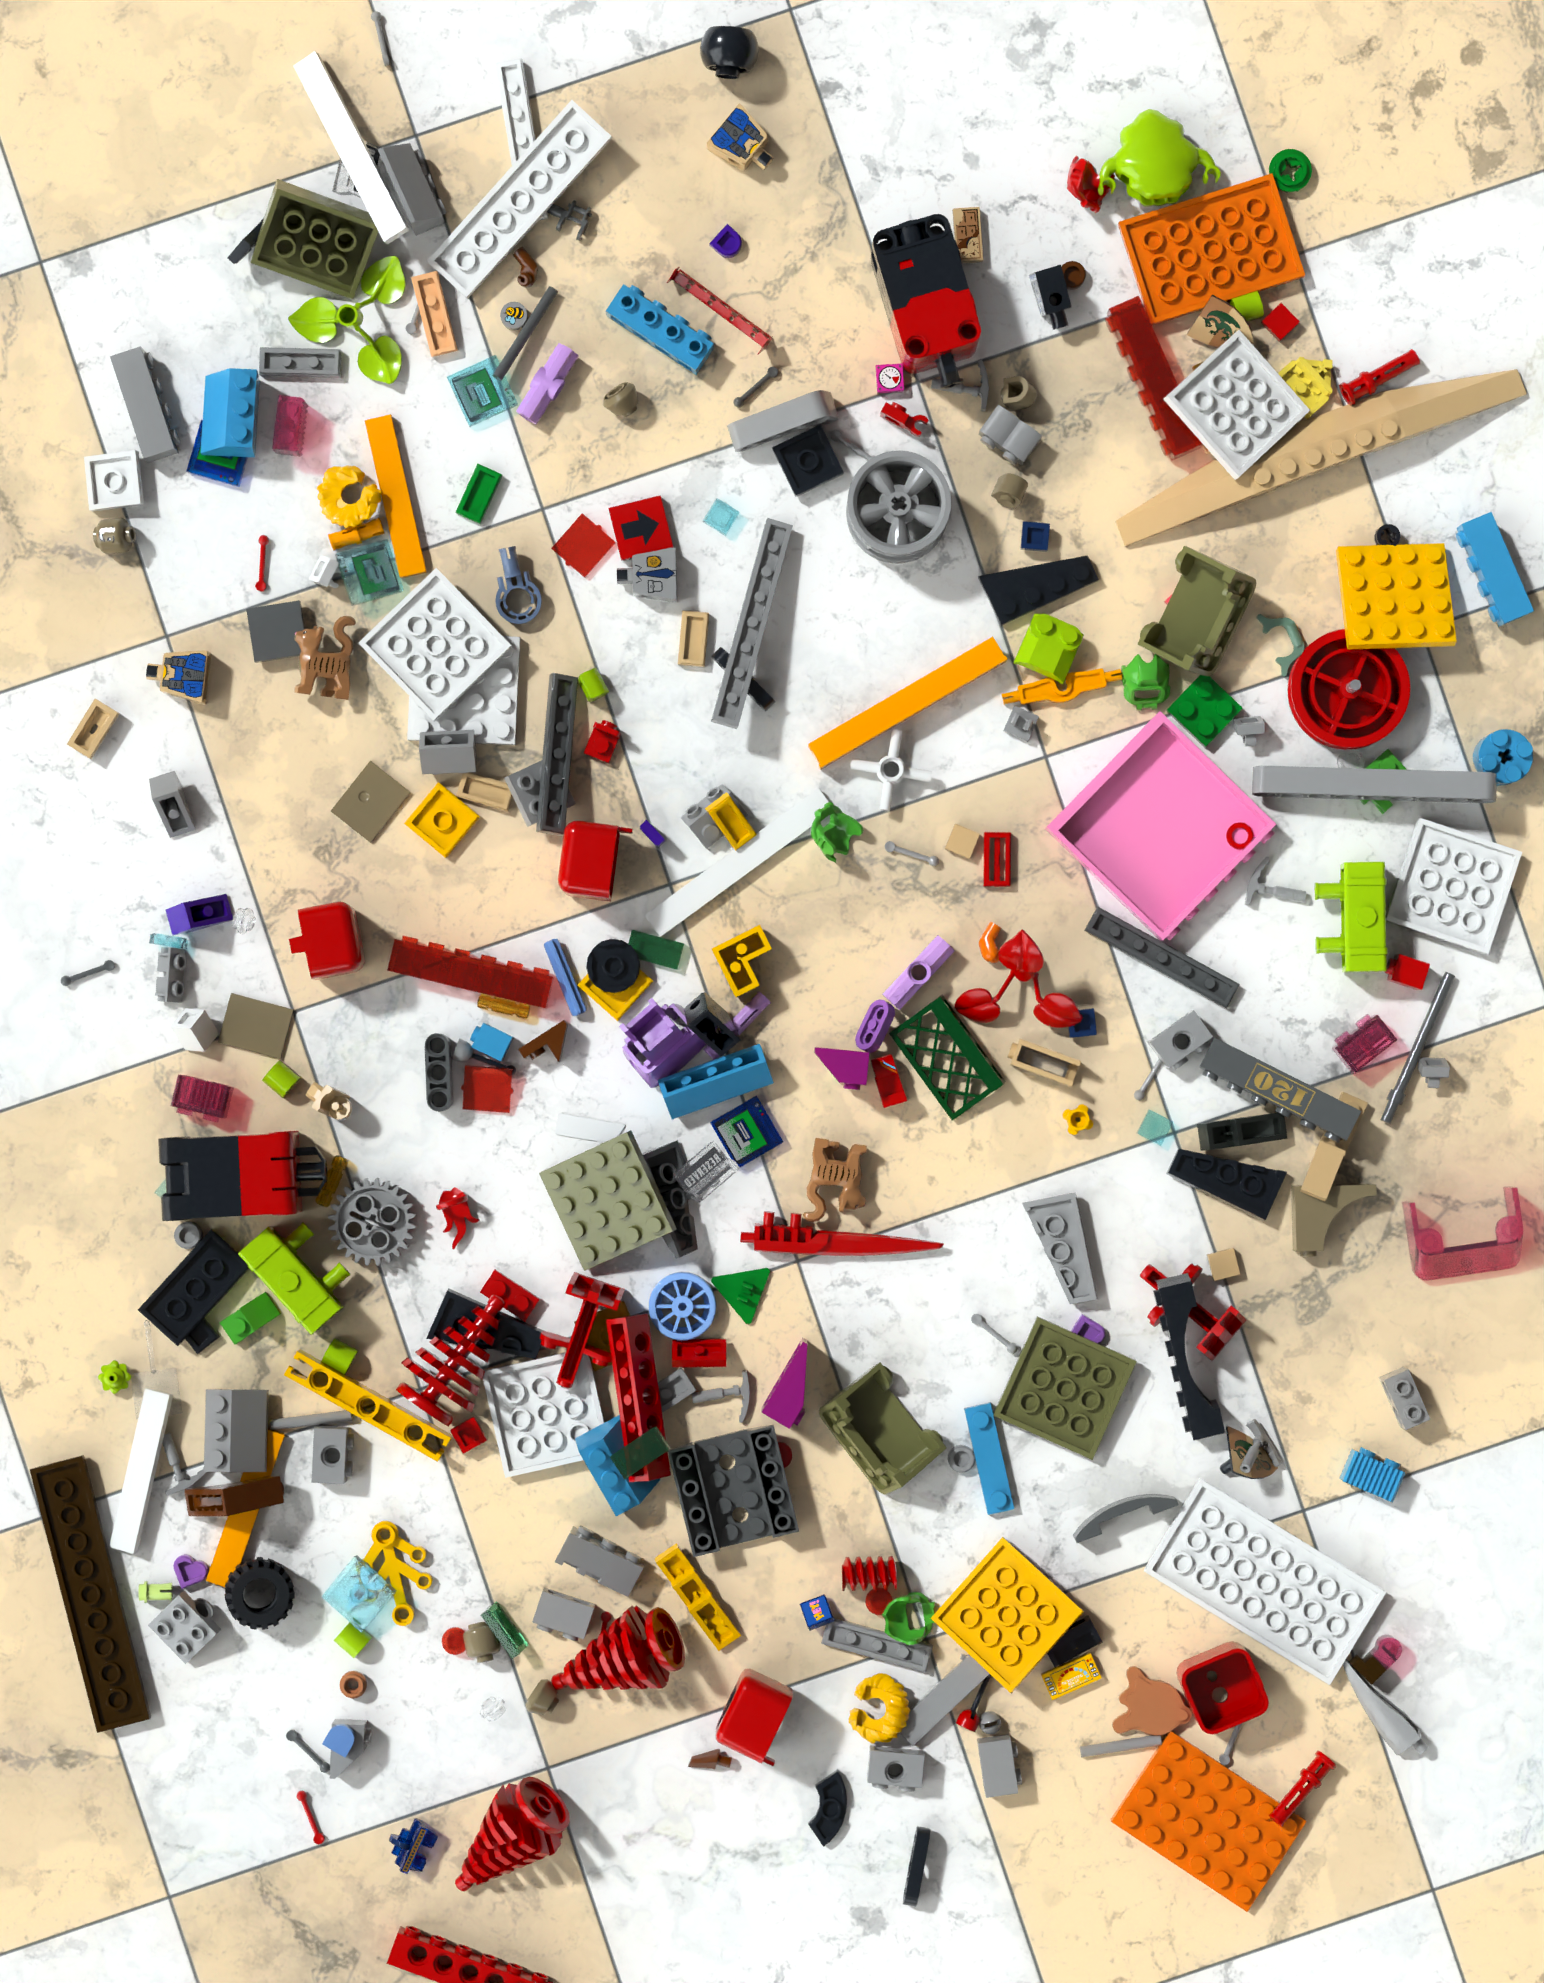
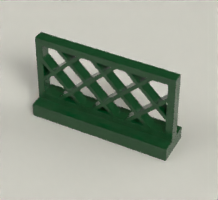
(968, 1047)

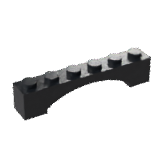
(1177, 1298)

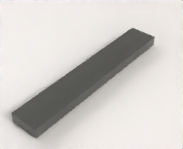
(557, 754)
(1162, 957)

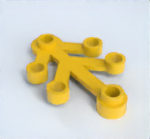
(393, 1566)

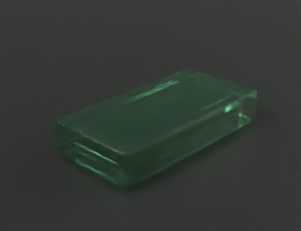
(656, 949)
(640, 1452)
(504, 1629)

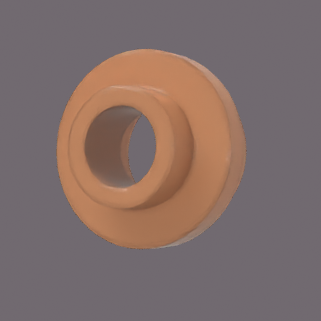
(347, 1690)

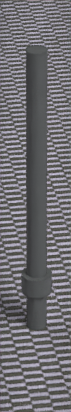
(1397, 1095)

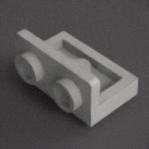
(701, 822)

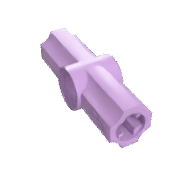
(547, 383)
(931, 959)

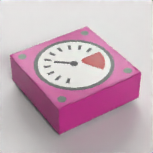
(889, 378)

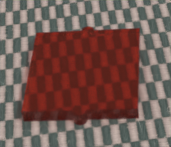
(583, 545)
(487, 1089)

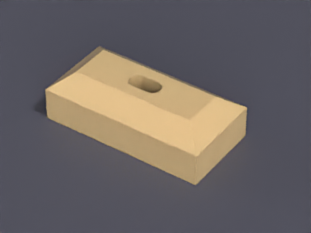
(99, 715)

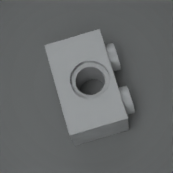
(1165, 1046)
(322, 1468)
(882, 1757)

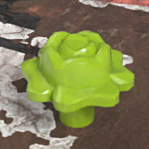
(114, 1377)

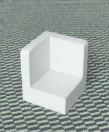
(194, 1029)

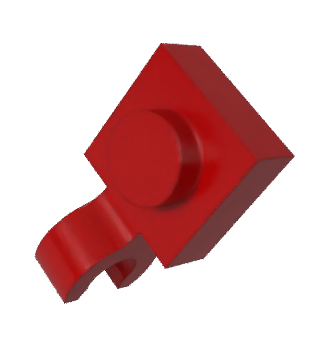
(897, 415)

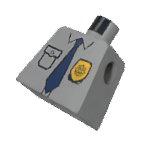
(652, 575)

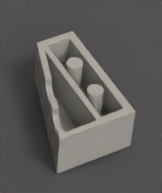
(600, 1560)

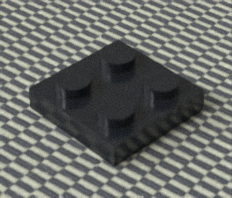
(808, 460)

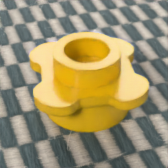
(1070, 1116)

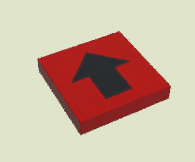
(640, 527)

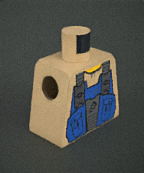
(740, 141)
(183, 674)

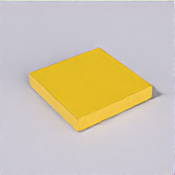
(442, 820)
(616, 1003)

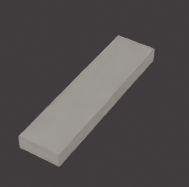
(876, 1644)
(943, 1698)

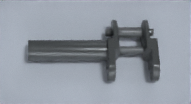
(566, 215)

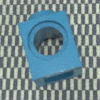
(491, 1041)

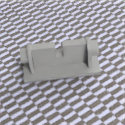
(171, 986)

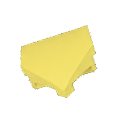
(1309, 381)

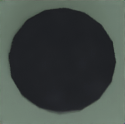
(613, 965)

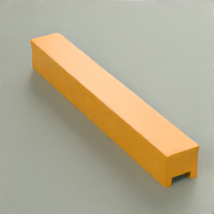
(907, 702)

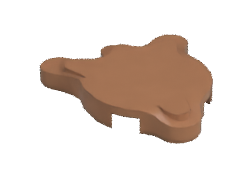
(1151, 1705)

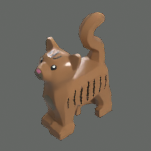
(328, 665)
(835, 1173)

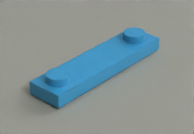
(989, 1458)

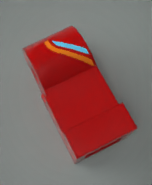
(888, 1081)

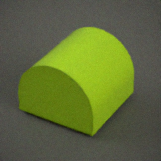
(1249, 305)
(592, 685)
(281, 1079)
(339, 1356)
(352, 1640)

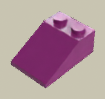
(787, 1396)

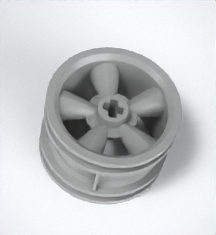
(921, 474)

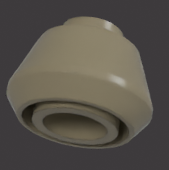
(621, 399)
(542, 1698)

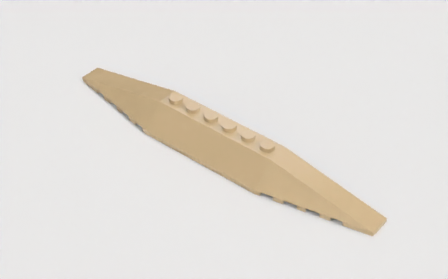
(1322, 444)

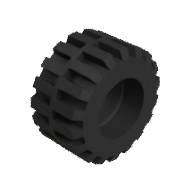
(269, 1614)

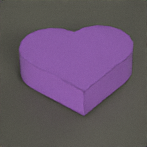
(1089, 1328)
(190, 1571)

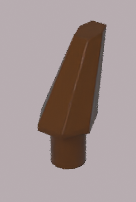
(710, 1760)

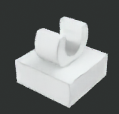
(324, 571)

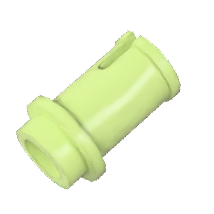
(153, 1591)

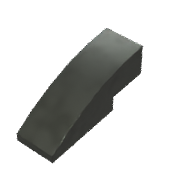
(1241, 1131)

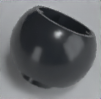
(729, 51)

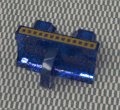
(408, 1843)

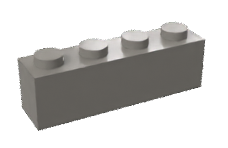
(144, 404)

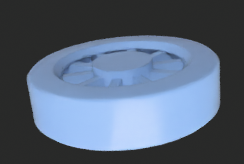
(682, 1306)

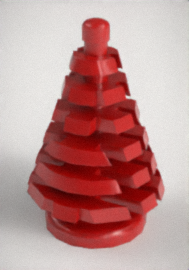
(448, 1370)
(628, 1654)
(516, 1831)

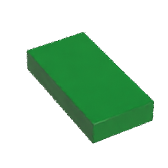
(479, 493)

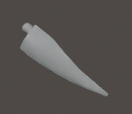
(1387, 1718)

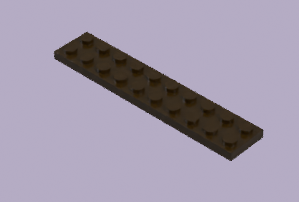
(90, 1593)

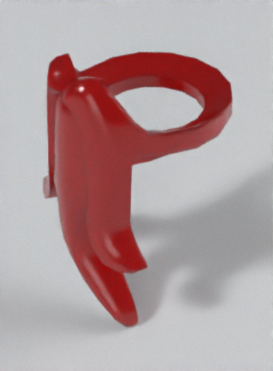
(455, 1209)

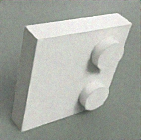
(113, 480)

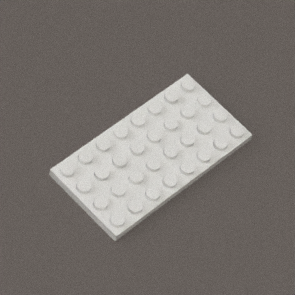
(1264, 1581)

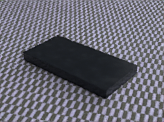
(194, 1288)

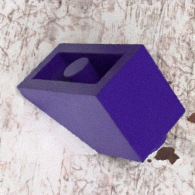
(199, 914)

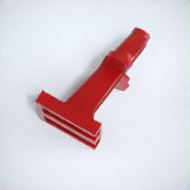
(593, 1294)
(1218, 1331)

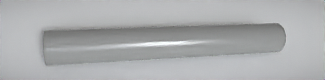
(308, 1420)
(1121, 1745)

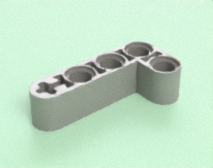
(783, 419)

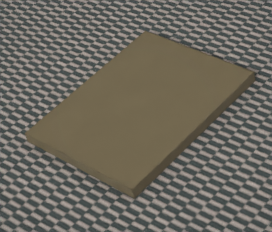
(370, 801)
(255, 1025)

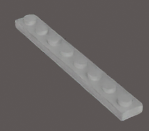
(751, 623)

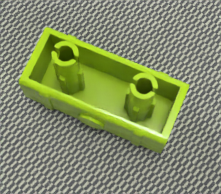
(1362, 917)
(291, 1280)

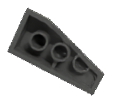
(663, 1164)

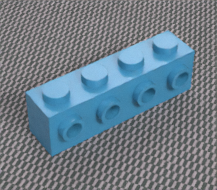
(660, 329)
(1494, 569)
(715, 1081)

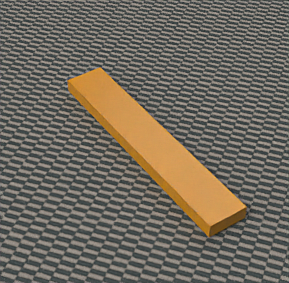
(395, 496)
(240, 1526)

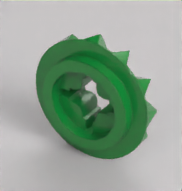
(1294, 159)

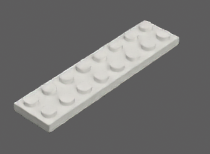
(519, 199)

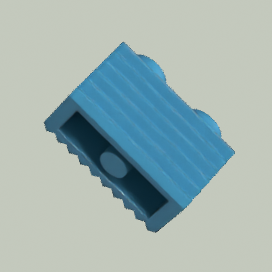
(1372, 1475)

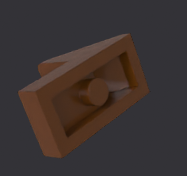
(553, 1038)

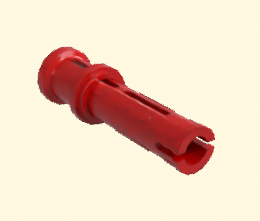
(1369, 385)
(1307, 1775)

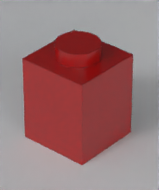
(1407, 971)

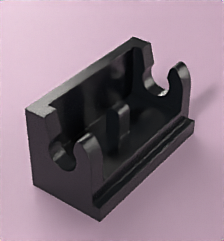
(1076, 1640)

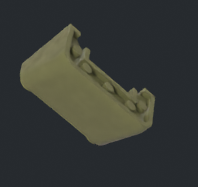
(1200, 613)
(880, 1431)

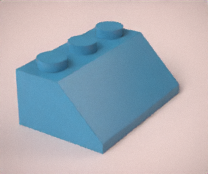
(230, 413)
(595, 1449)

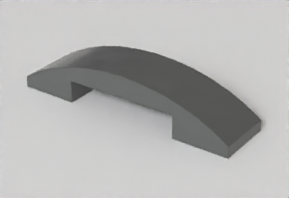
(1091, 1528)

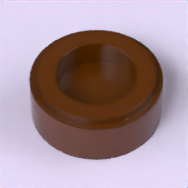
(1074, 274)

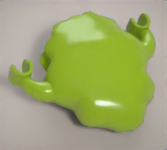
(1155, 160)

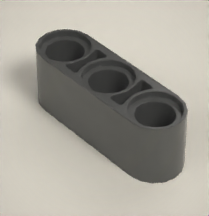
(433, 1059)

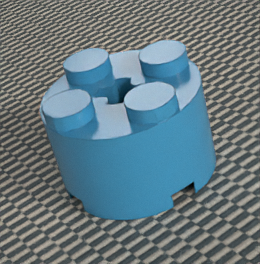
(1516, 749)

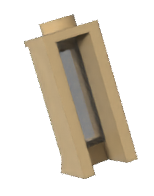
(1044, 1062)

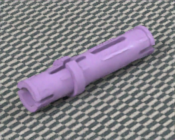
(745, 1017)

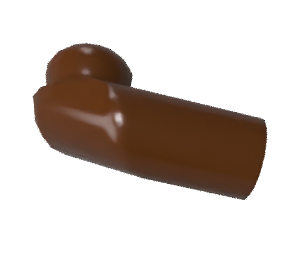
(528, 268)

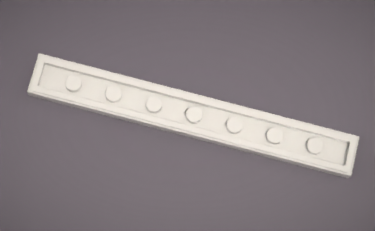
(351, 147)
(736, 864)

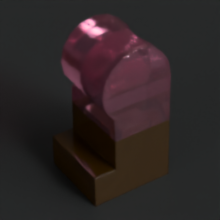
(1379, 1659)

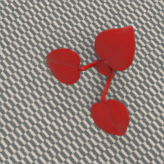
(1025, 961)

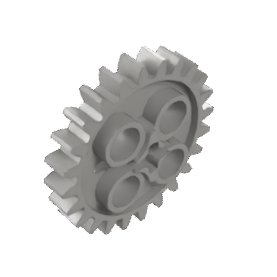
(380, 1198)

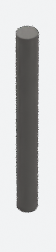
(525, 333)

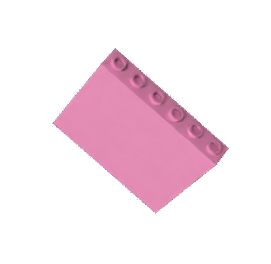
(1159, 827)

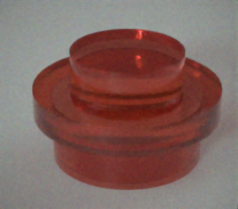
(877, 1600)
(453, 1641)

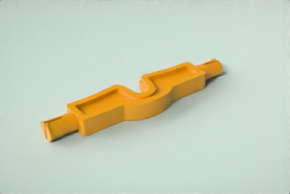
(1047, 689)

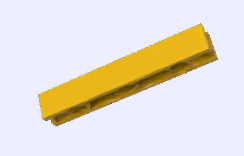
(387, 1415)

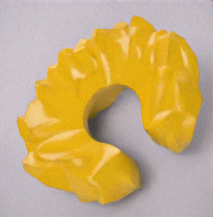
(331, 500)
(896, 1714)

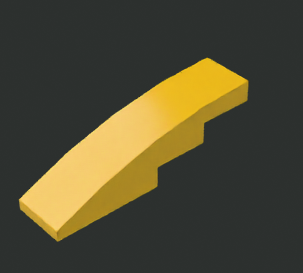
(697, 1597)

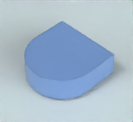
(340, 1739)

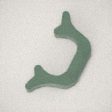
(1291, 628)

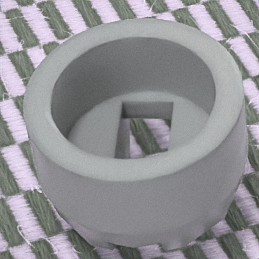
(989, 1717)

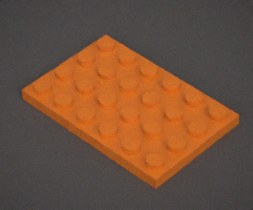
(1209, 247)
(1207, 1820)

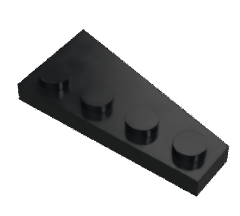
(1032, 587)
(1235, 1183)
(511, 1336)

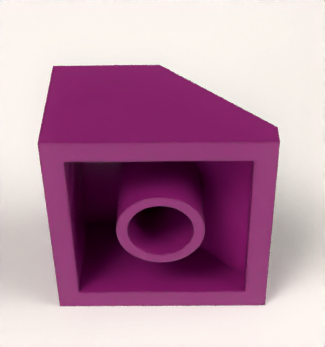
(845, 1066)

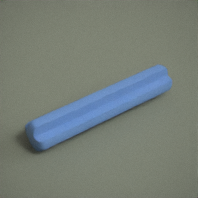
(565, 977)

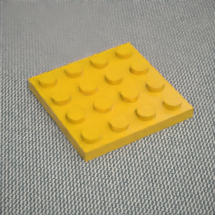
(1395, 596)
(1007, 1615)

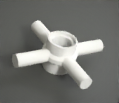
(888, 782)

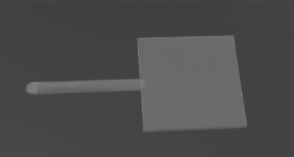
(161, 1380)

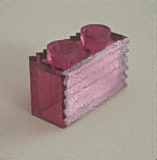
(289, 425)
(1363, 1043)
(201, 1096)

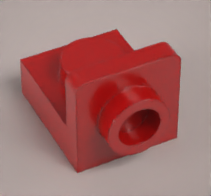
(603, 741)

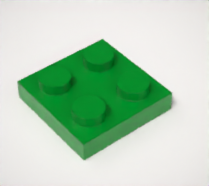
(1204, 709)

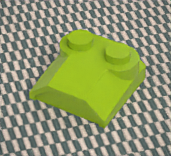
(1049, 647)

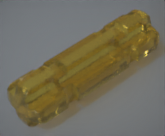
(503, 1006)
(334, 1176)

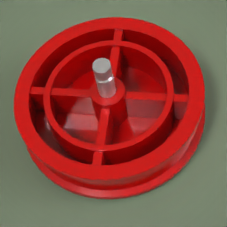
(1347, 694)

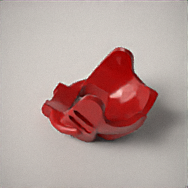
(1084, 184)

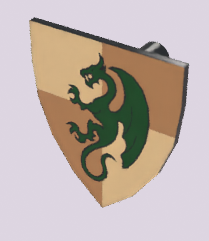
(1218, 323)
(1238, 1446)

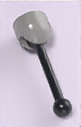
(464, 1052)

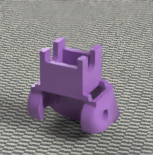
(660, 1042)

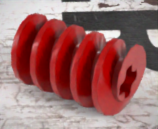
(869, 1573)

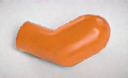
(987, 943)

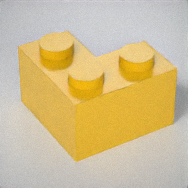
(735, 955)

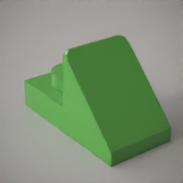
(250, 1318)

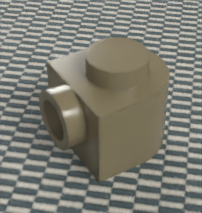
(1017, 393)
(1010, 490)

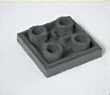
(274, 629)

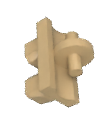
(330, 1101)

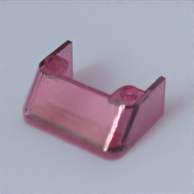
(1434, 1261)

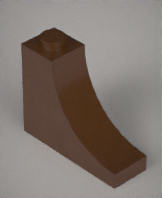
(234, 1497)

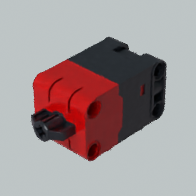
(926, 296)
(236, 1175)

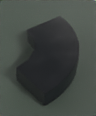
(245, 245)
(831, 1808)

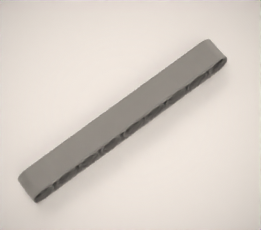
(1374, 784)

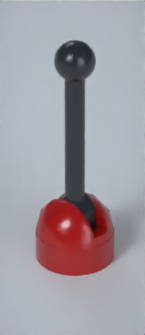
(969, 1718)

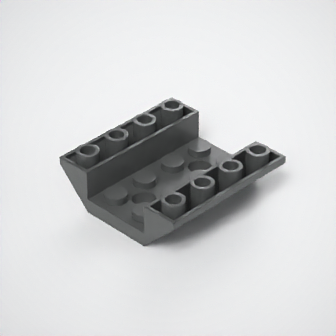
(712, 1493)

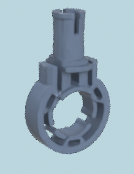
(512, 569)

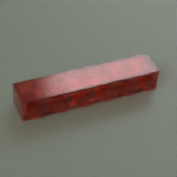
(1152, 373)
(470, 973)

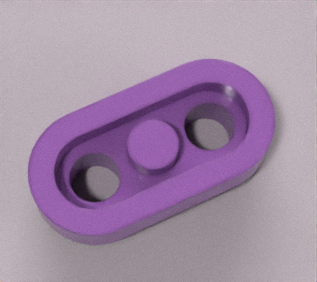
(875, 1026)

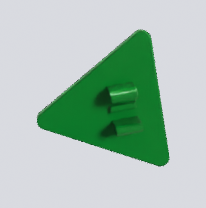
(742, 1290)

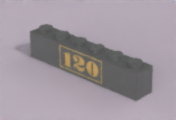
(1280, 1090)

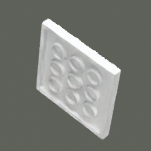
(1236, 404)
(435, 644)
(485, 707)
(1453, 886)
(538, 1417)

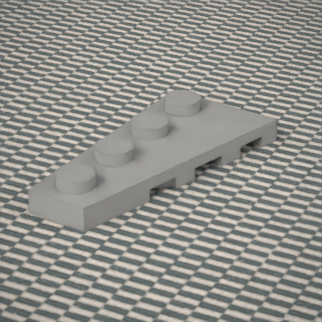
(1063, 1238)

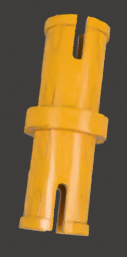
(356, 534)

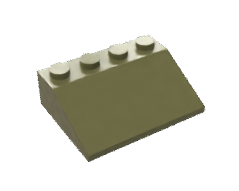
(315, 239)

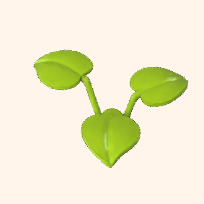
(318, 316)

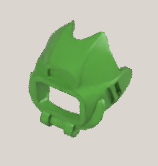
(1146, 676)
(835, 835)
(897, 1619)

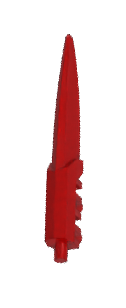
(801, 1240)

